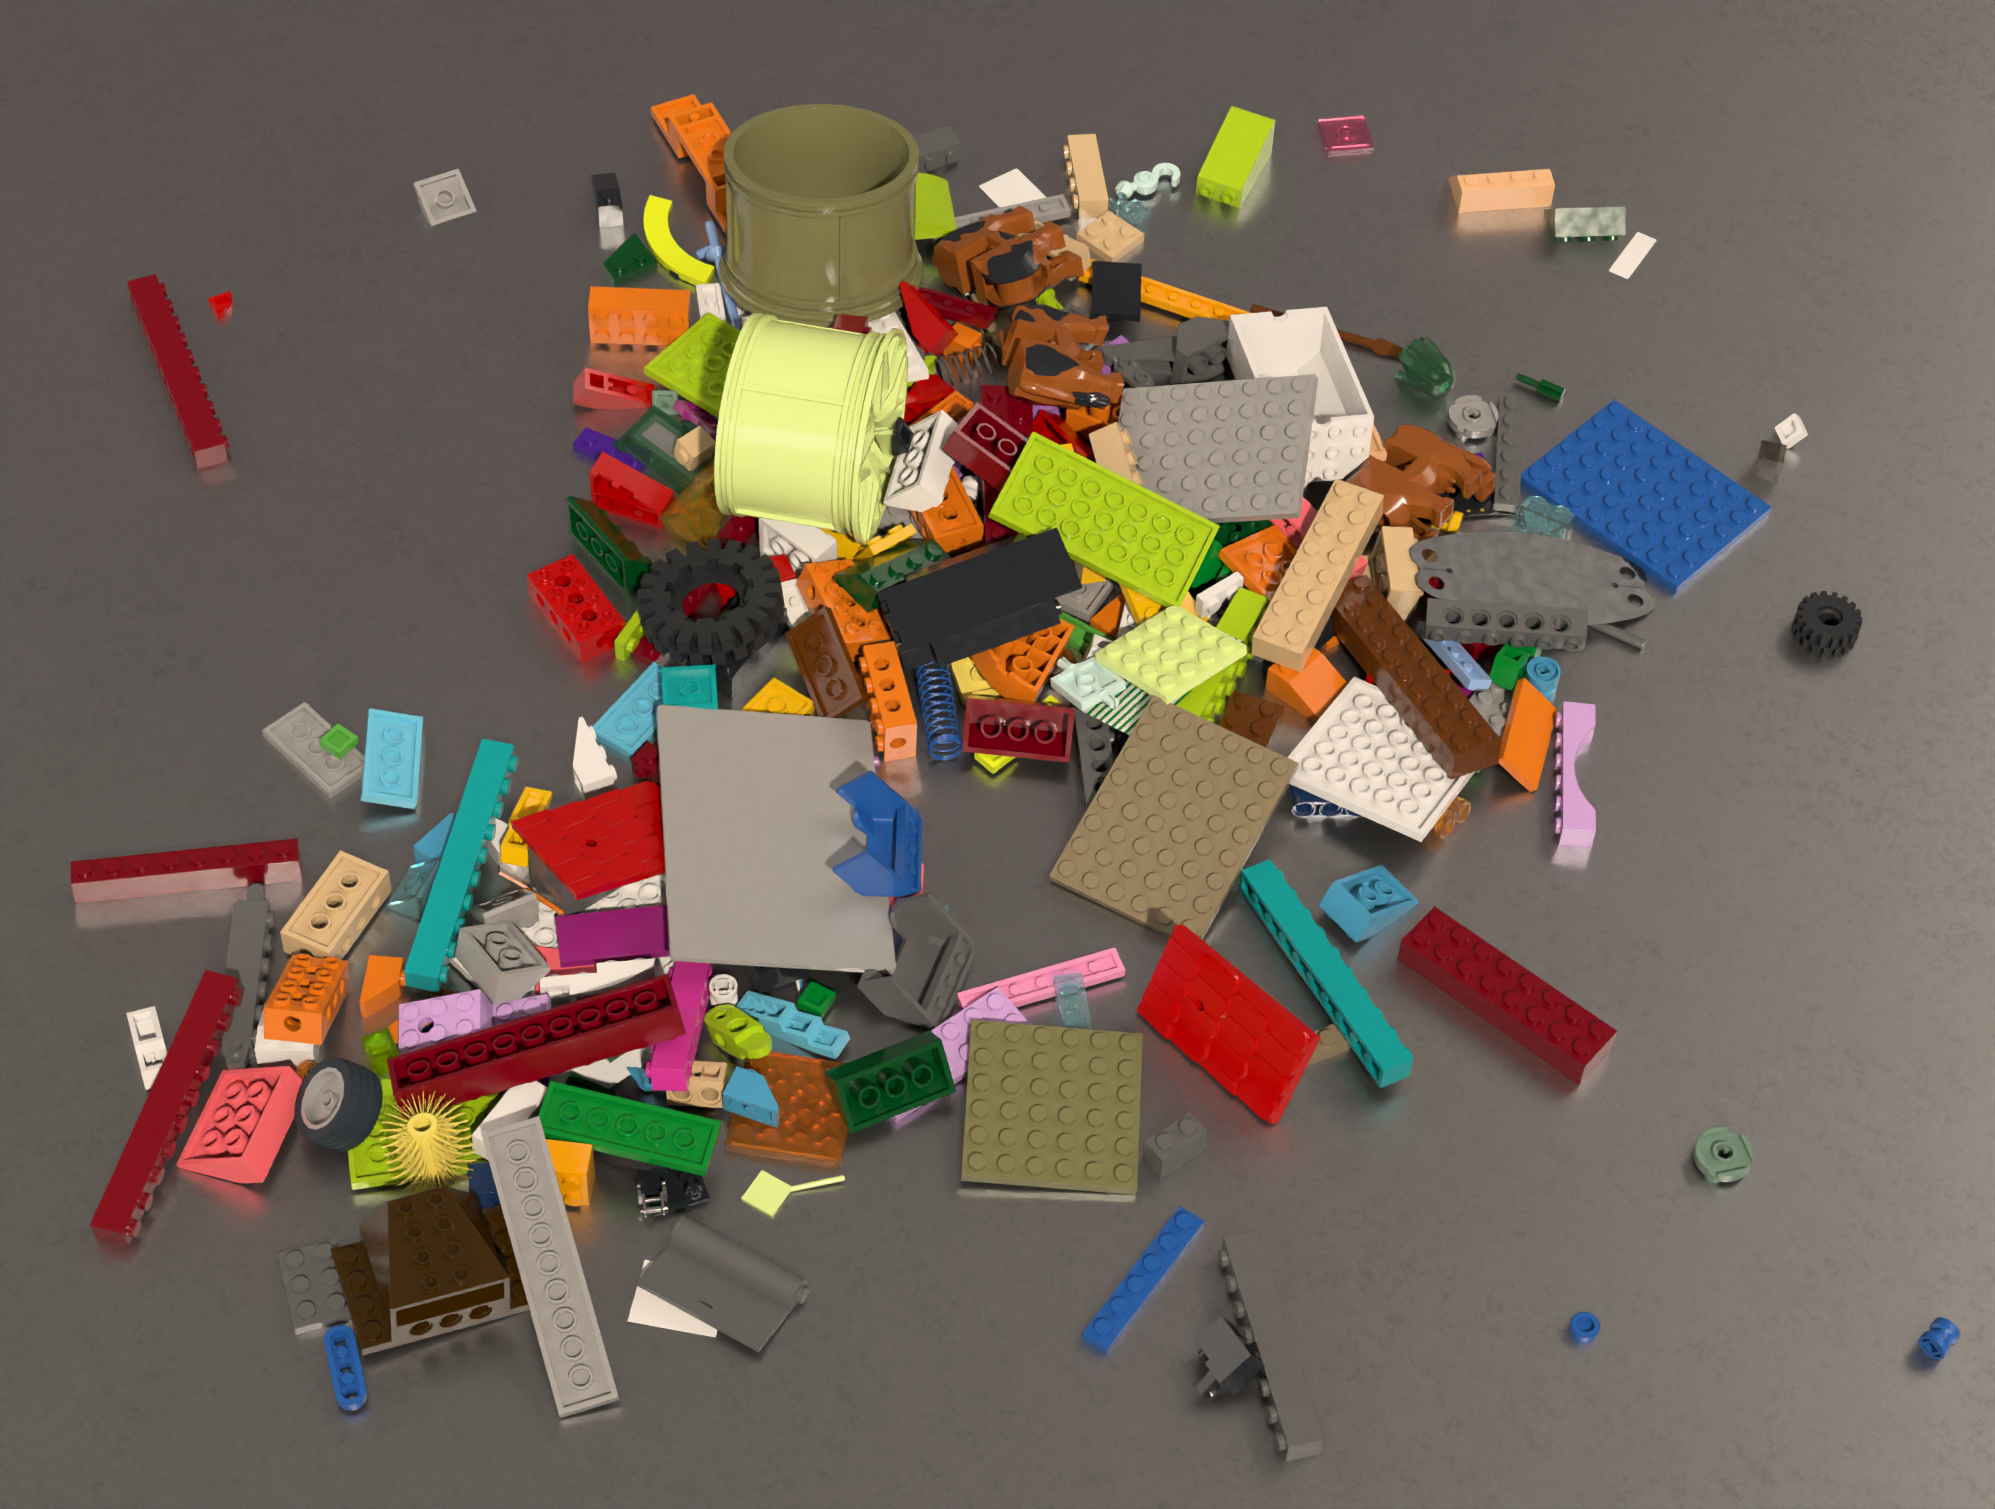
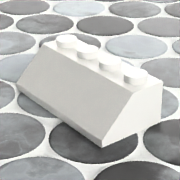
(924, 471)

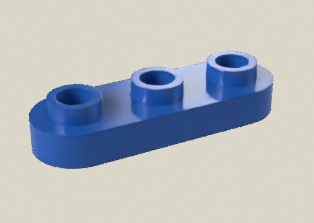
(341, 1358)

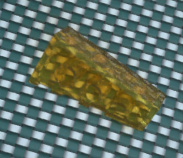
(695, 511)

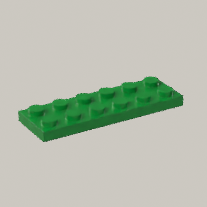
(629, 1128)

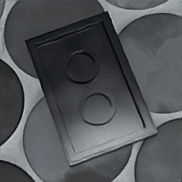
(1116, 291)

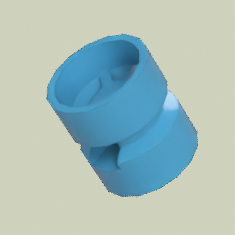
(1544, 675)

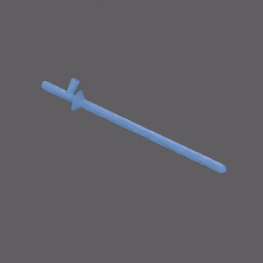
(714, 254)

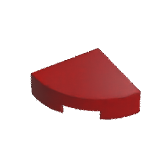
(221, 304)

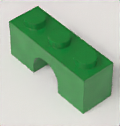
(1511, 664)

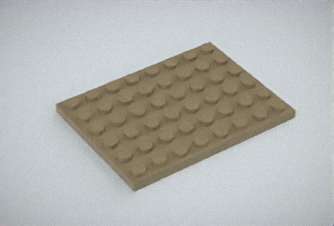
(1174, 820)

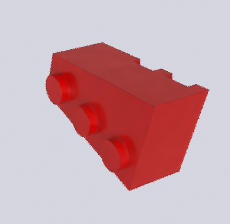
(628, 492)

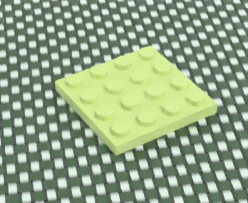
(1171, 653)

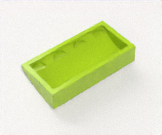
(933, 208)

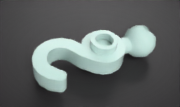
(1147, 182)

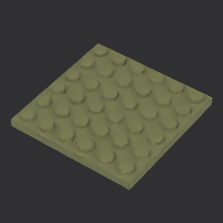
(1052, 1107)

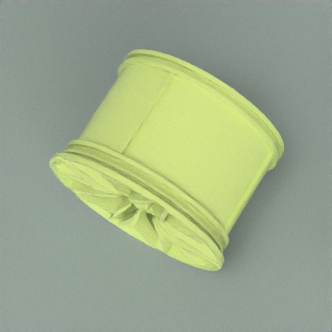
(810, 425)

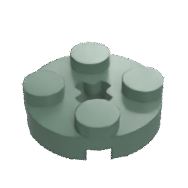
(1718, 1168)

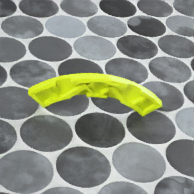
(666, 249)

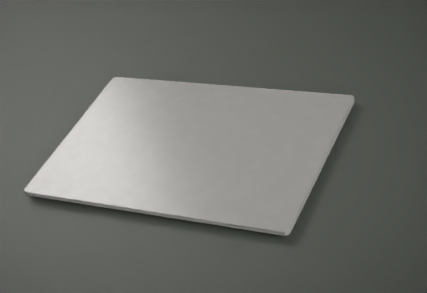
(757, 840)

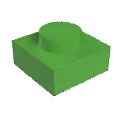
(339, 741)

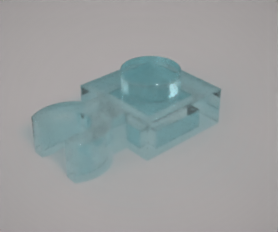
(1131, 212)

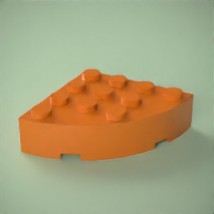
(1024, 665)

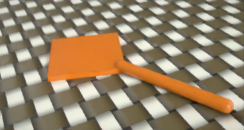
(524, 884)

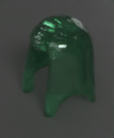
(1426, 368)

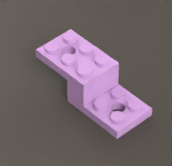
(458, 1016)

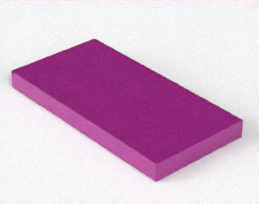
(612, 936)

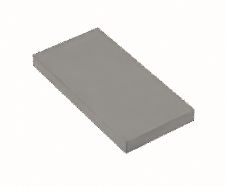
(298, 738)

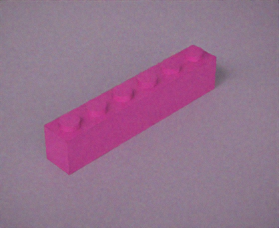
(675, 1058)

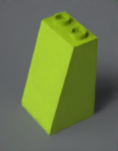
(1236, 157)

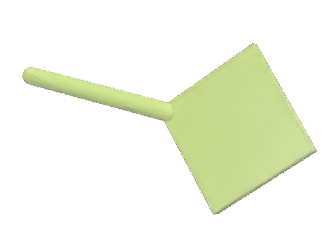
(769, 1192)

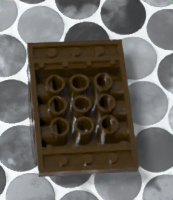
(428, 1269)

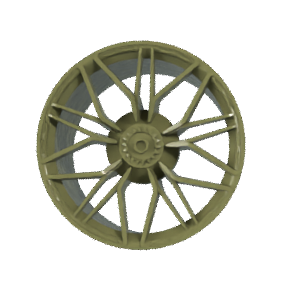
(820, 214)

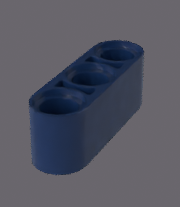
(1309, 805)

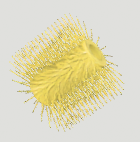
(427, 1145)

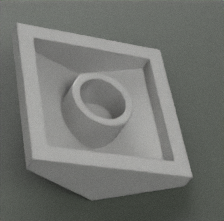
(444, 198)

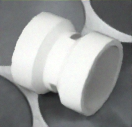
(973, 488)
(723, 991)

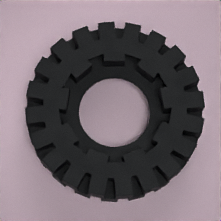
(669, 583)

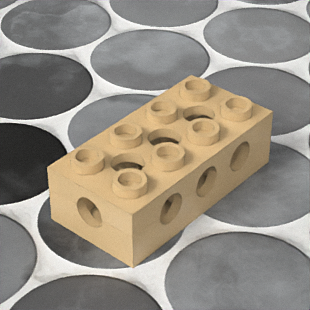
(336, 908)

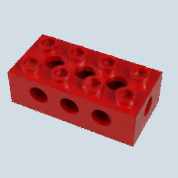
(575, 607)

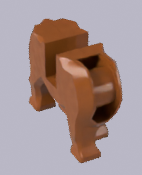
(1414, 474)

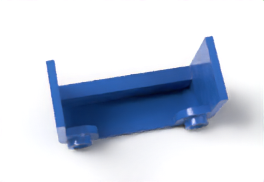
(894, 840)

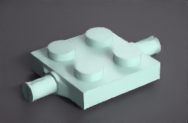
(1087, 683)

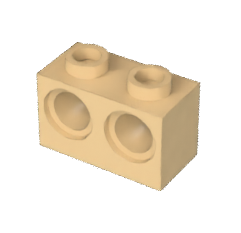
(705, 1086)

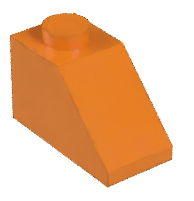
(381, 984)

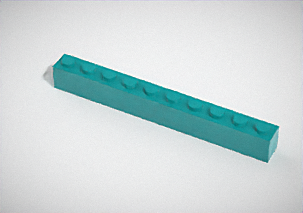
(460, 866)
(1326, 974)

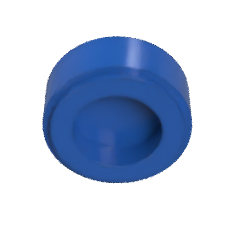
(1584, 1327)

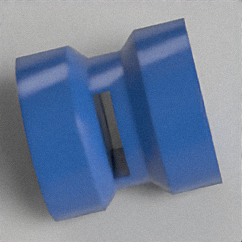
(1939, 1338)

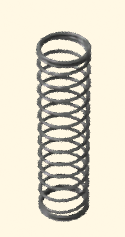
(940, 364)

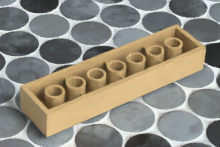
(1317, 575)

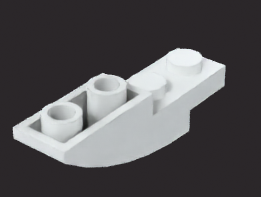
(609, 976)

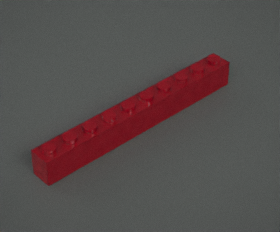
(177, 371)
(167, 1109)

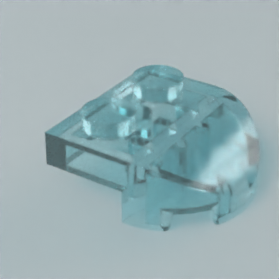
(1544, 518)

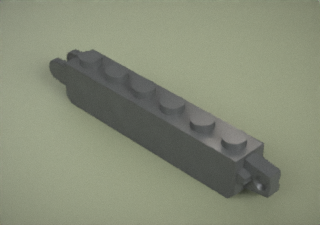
(249, 963)

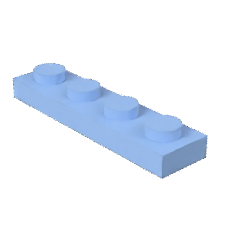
(1458, 661)

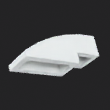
(148, 1043)

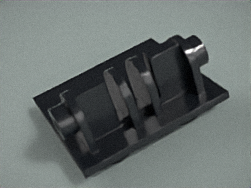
(682, 1188)

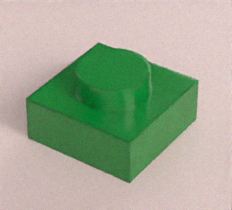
(816, 1000)

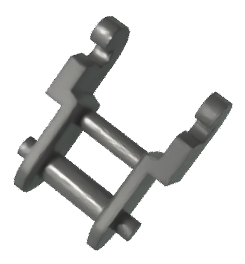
(642, 1200)

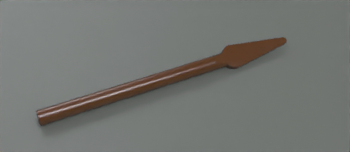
(1378, 346)

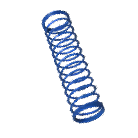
(941, 737)

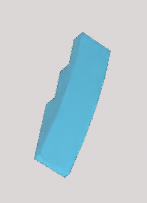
(793, 1026)

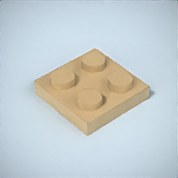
(1110, 237)

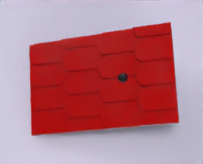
(594, 845)
(1227, 1023)

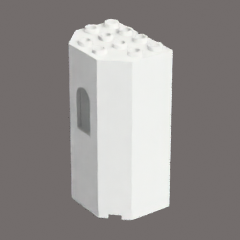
(1306, 345)

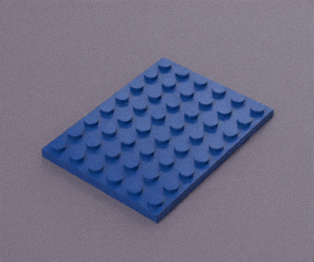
(1645, 495)

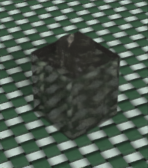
(1769, 461)

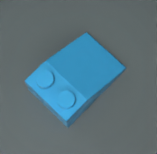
(1367, 902)

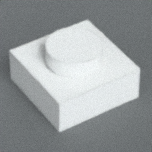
(1791, 430)

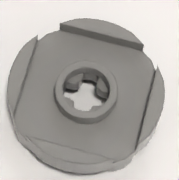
(1466, 427)

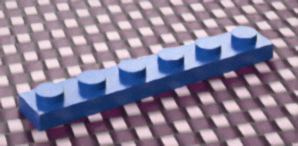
(1142, 1280)

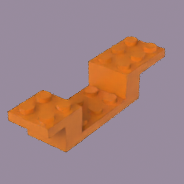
(702, 135)

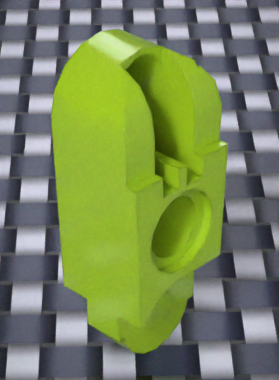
(737, 1032)

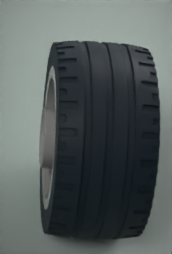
(338, 1104)

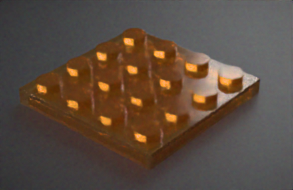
(808, 1118)

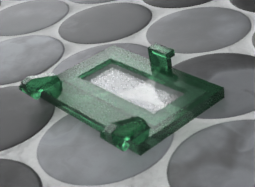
(653, 443)

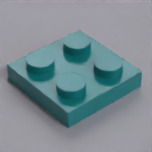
(690, 686)

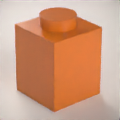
(966, 339)

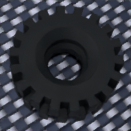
(1821, 636)

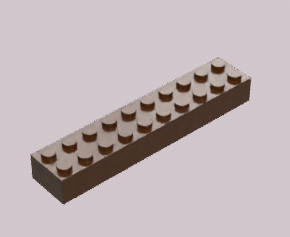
(1413, 681)

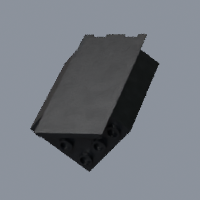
(979, 599)

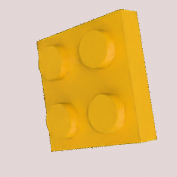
(880, 544)

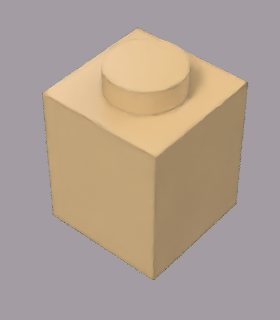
(694, 448)

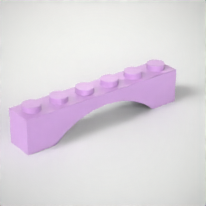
(1576, 815)

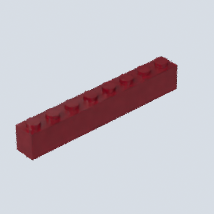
(185, 870)

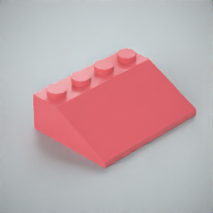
(243, 1124)

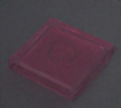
(1345, 136)

